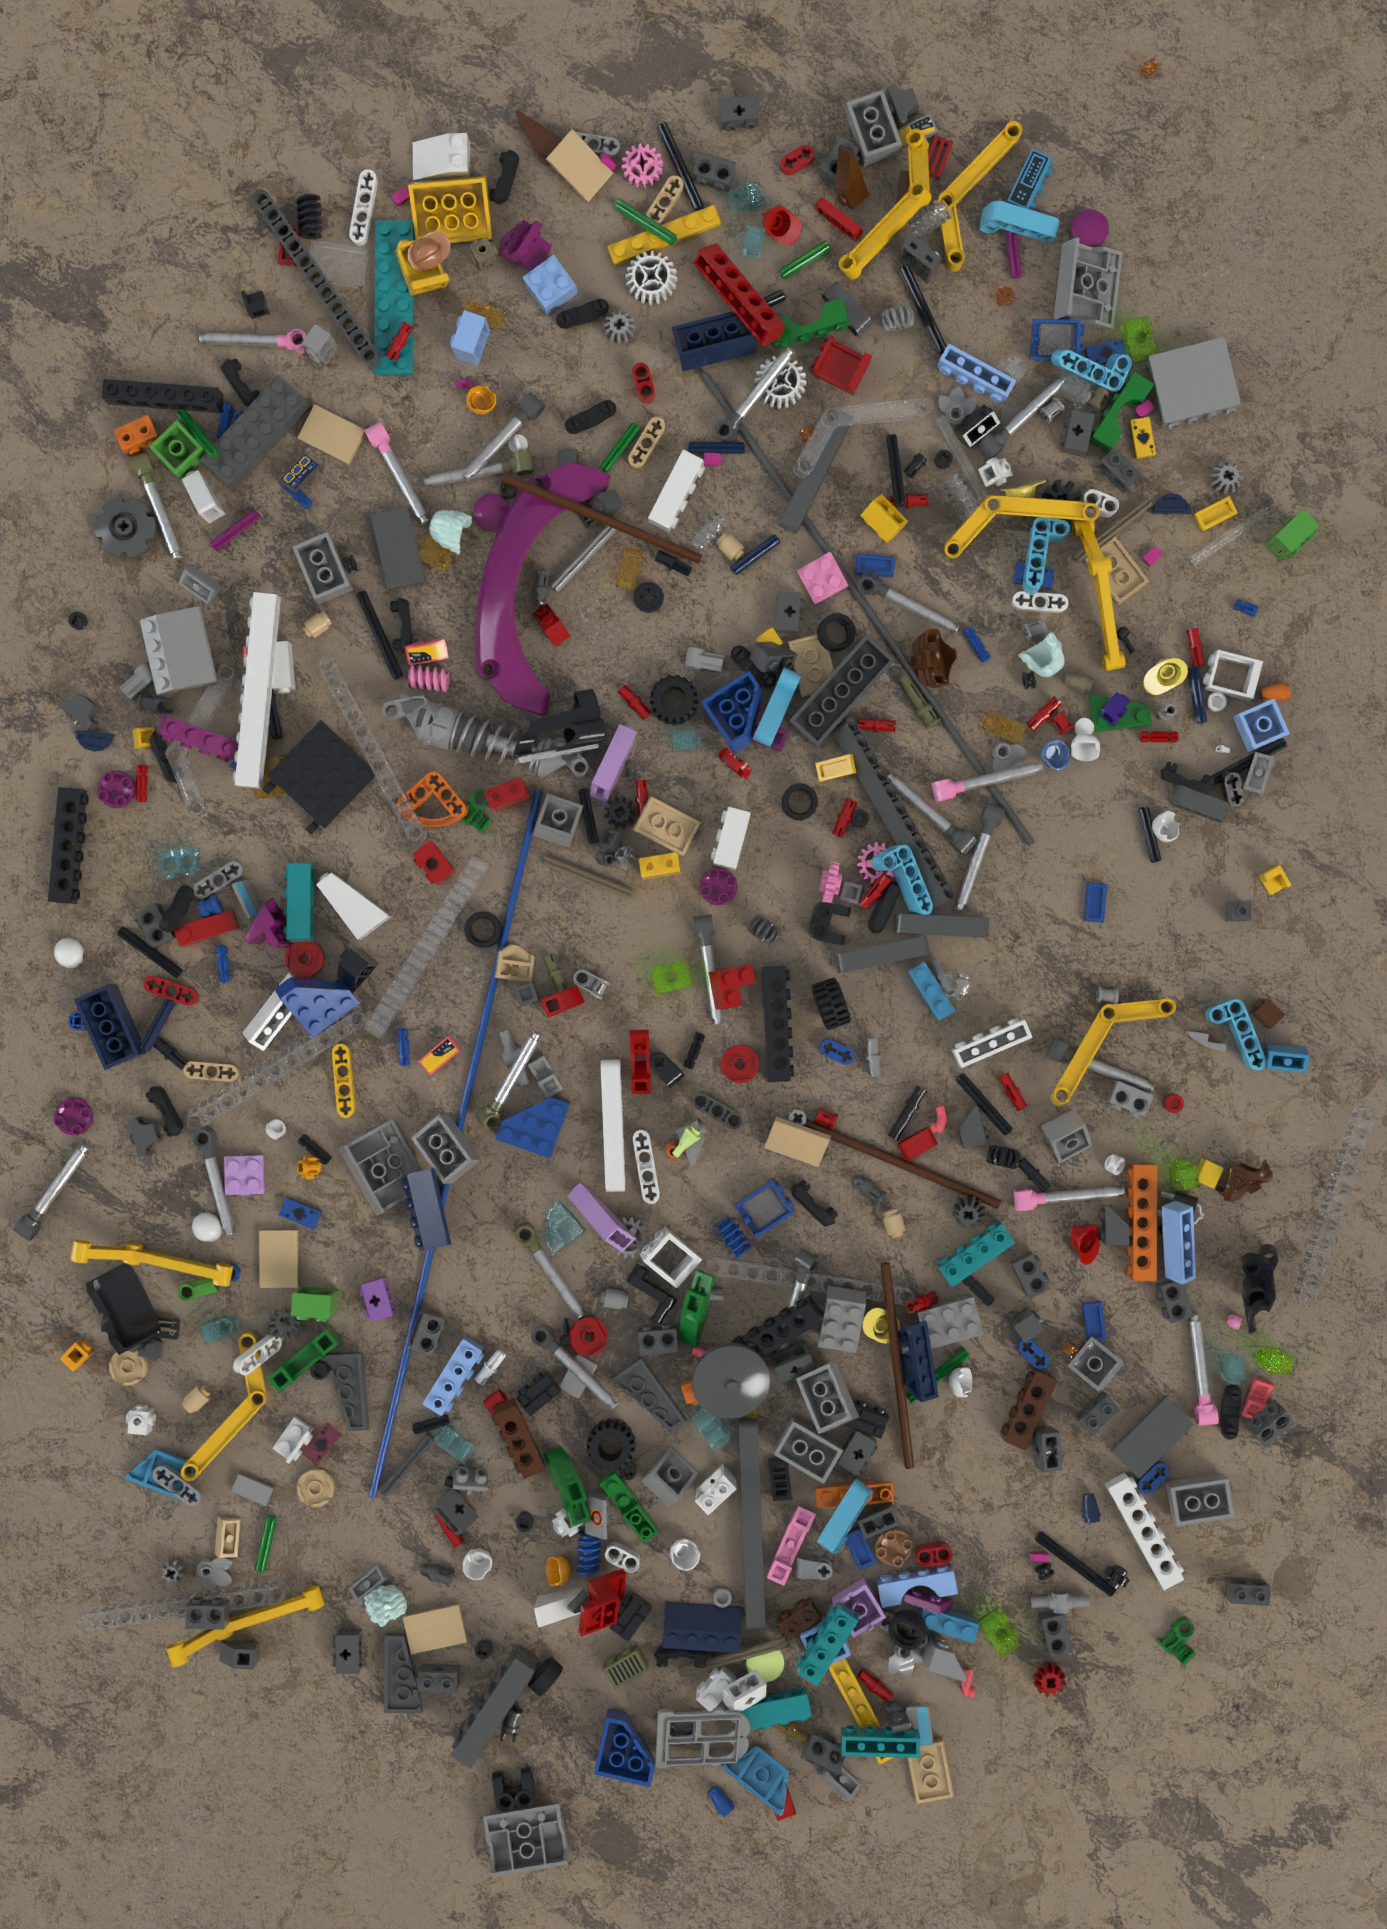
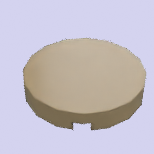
(128, 1367)
(315, 1487)

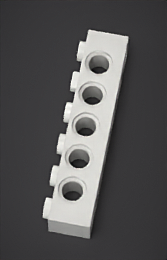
(1172, 1572)

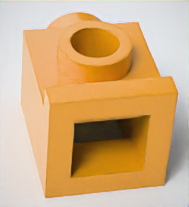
(73, 1359)

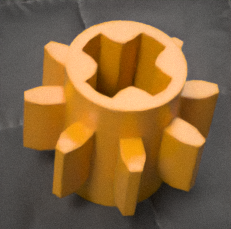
(308, 1167)

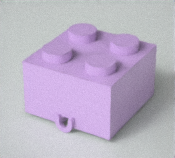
(864, 1602)

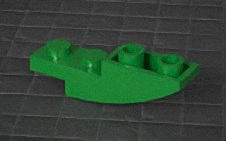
(694, 1308)
(569, 1485)
(629, 1505)

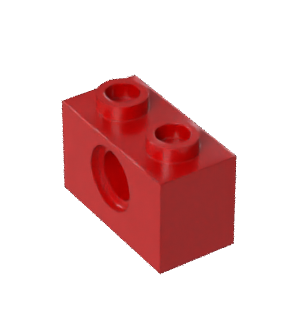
(443, 869)

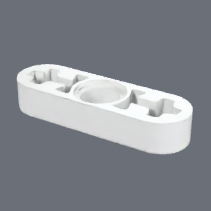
(1053, 607)
(249, 1355)

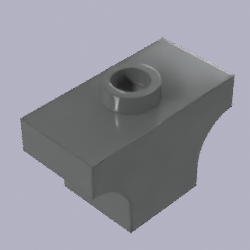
(901, 104)
(81, 711)
(144, 1135)

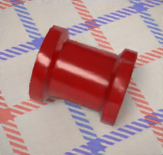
(1062, 722)
(826, 1118)

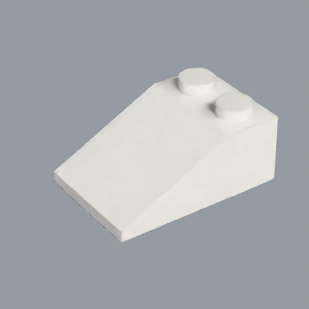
(441, 157)

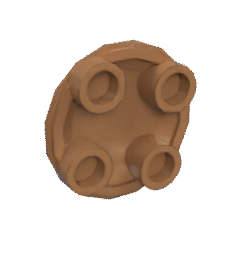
(893, 1547)

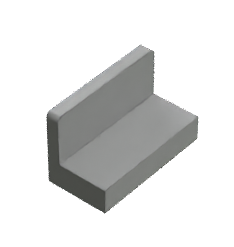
(1259, 773)

